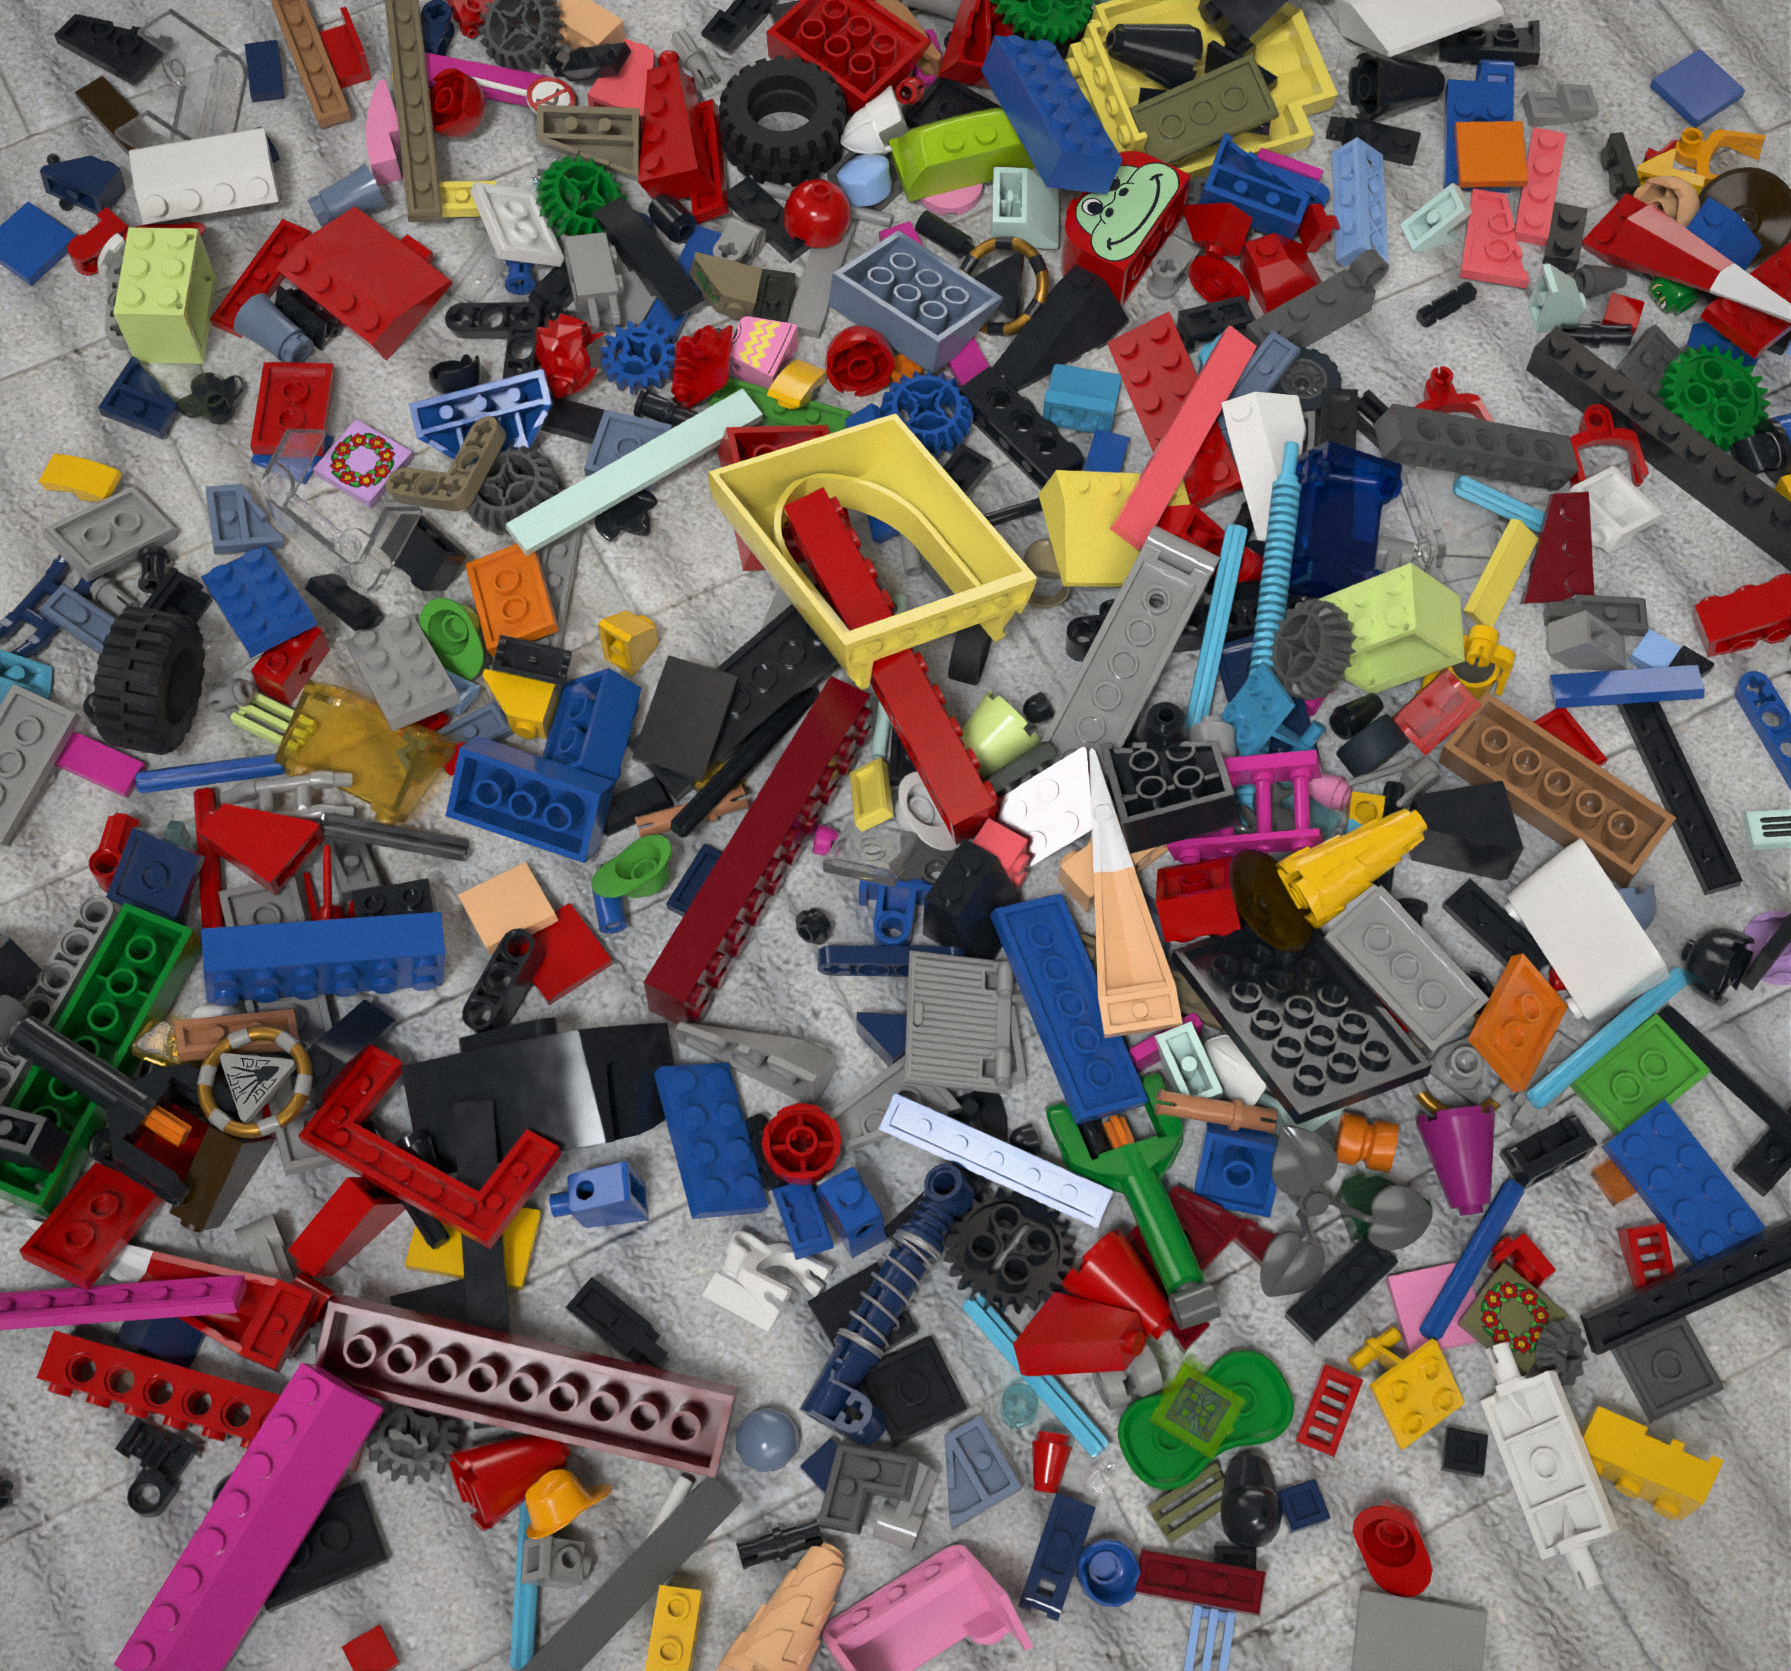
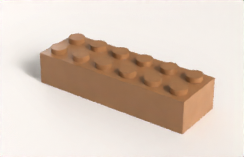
(1557, 788)

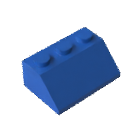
(593, 723)

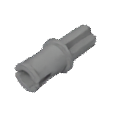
(694, 59)

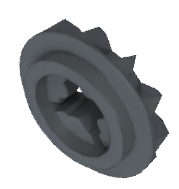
(1560, 1336)

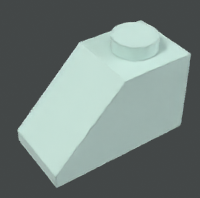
(1555, 300)
(1187, 1063)

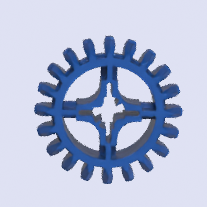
(924, 402)

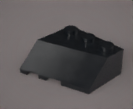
(1170, 791)

